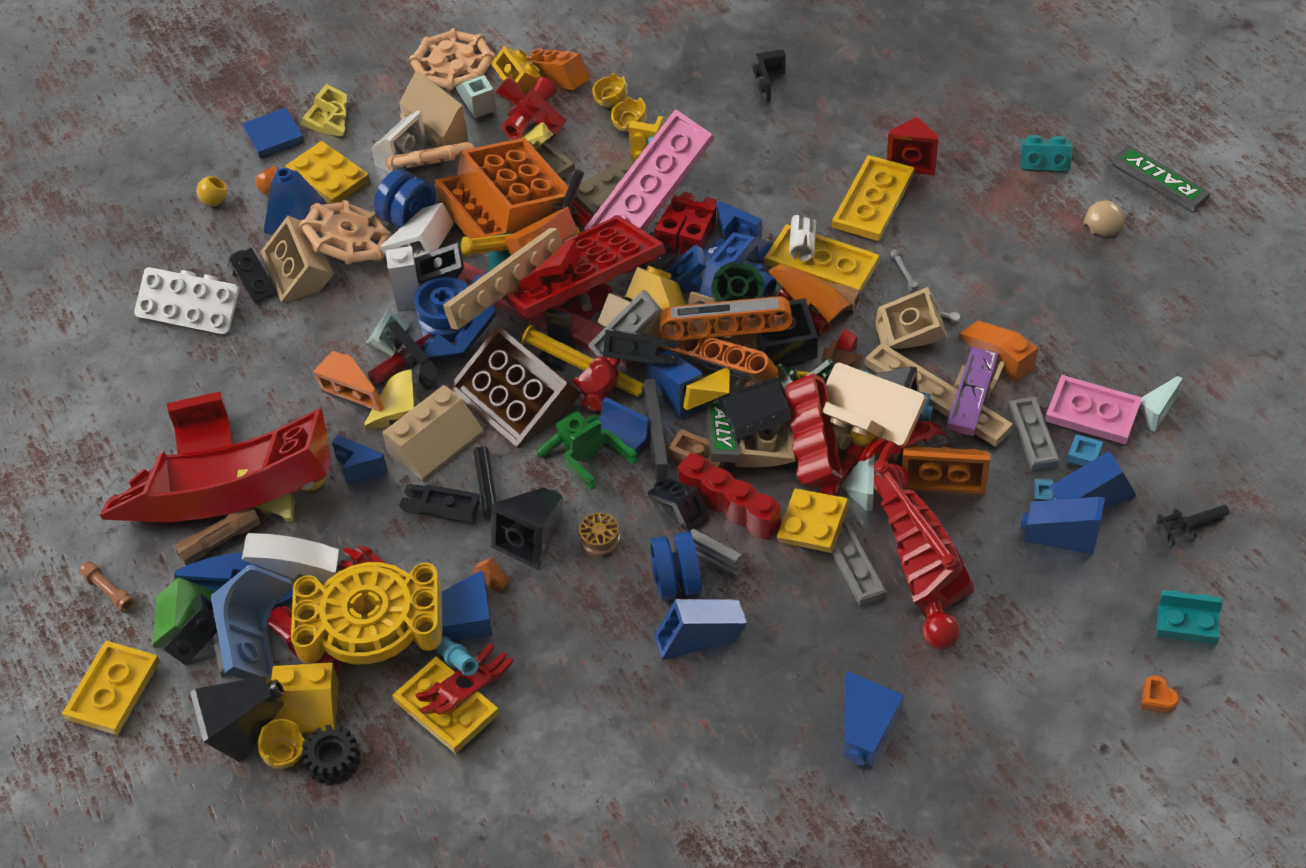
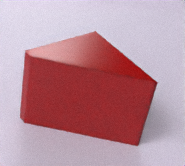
(847, 341)

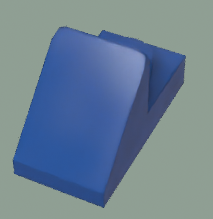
(737, 221)
(688, 270)
(358, 460)

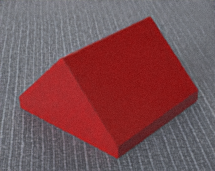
(914, 146)

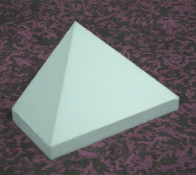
(377, 338)
(1159, 401)
(860, 484)

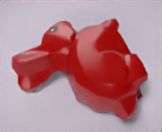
(597, 382)

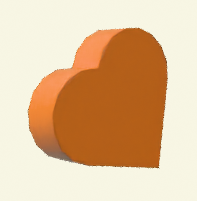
(493, 574)
(1157, 695)

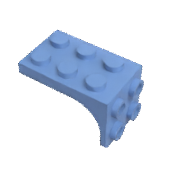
(241, 620)

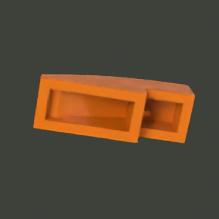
(817, 292)

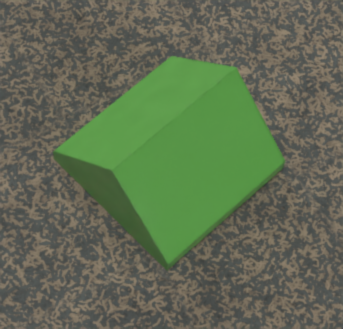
(175, 608)

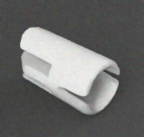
(802, 238)

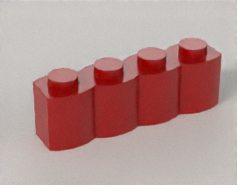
(813, 433)
(732, 497)

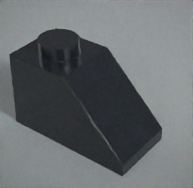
(440, 263)

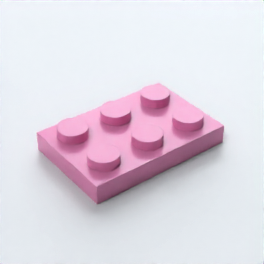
(1093, 409)

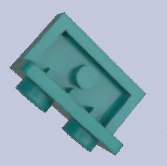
(1046, 153)

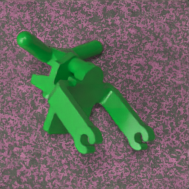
(584, 440)

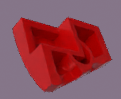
(562, 260)

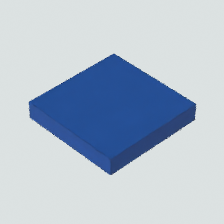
(272, 132)

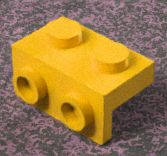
(639, 135)

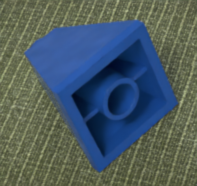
(290, 197)

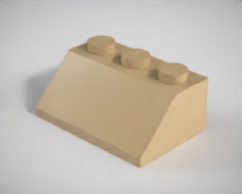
(440, 112)
(294, 264)
(432, 433)

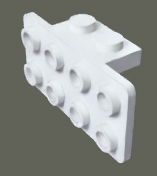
(187, 300)

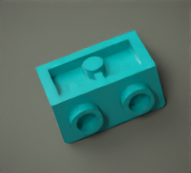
(1189, 616)

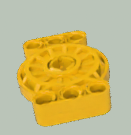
(332, 613)

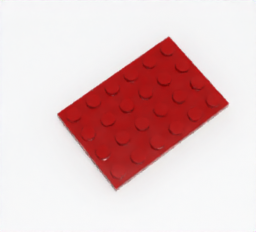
(604, 252)

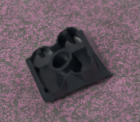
(756, 410)

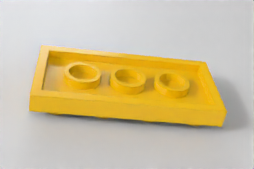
(873, 198)
(831, 260)

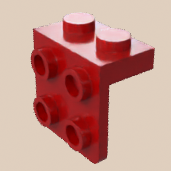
(200, 423)

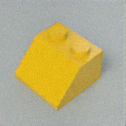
(658, 285)
(309, 695)

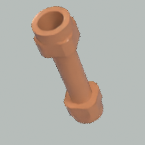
(120, 598)

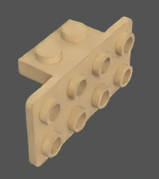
(872, 404)

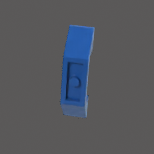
(736, 249)
(440, 349)

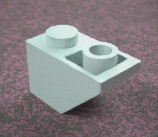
(478, 96)

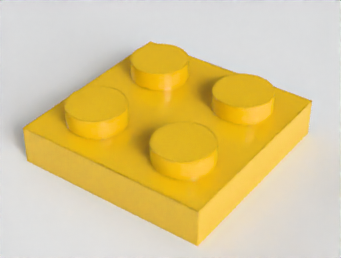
(813, 520)

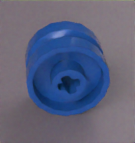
(402, 197)
(429, 306)
(675, 566)

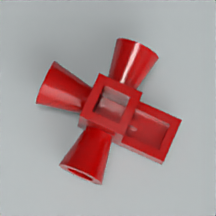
(529, 107)

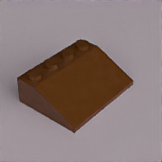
(513, 388)

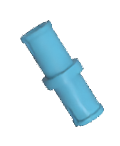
(457, 656)

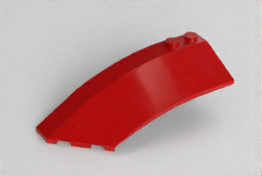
(207, 481)

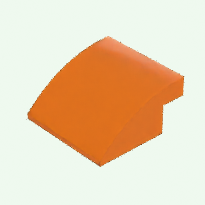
(500, 189)

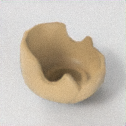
(1104, 218)

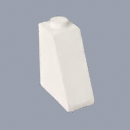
(423, 231)
(403, 276)

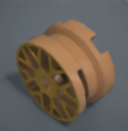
(599, 536)

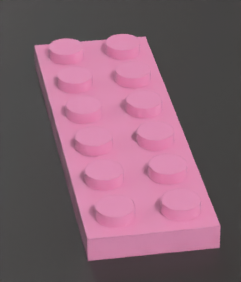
(656, 172)

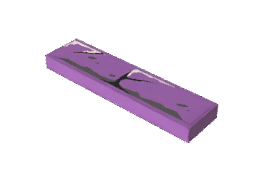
(972, 391)

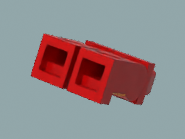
(687, 222)

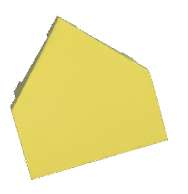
(538, 135)

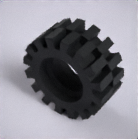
(336, 769)

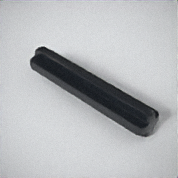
(485, 479)

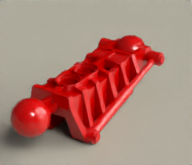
(926, 554)

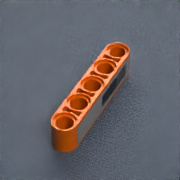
(737, 324)
(728, 356)

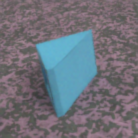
(1042, 489)

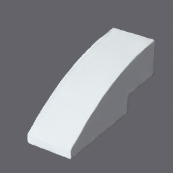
(291, 555)

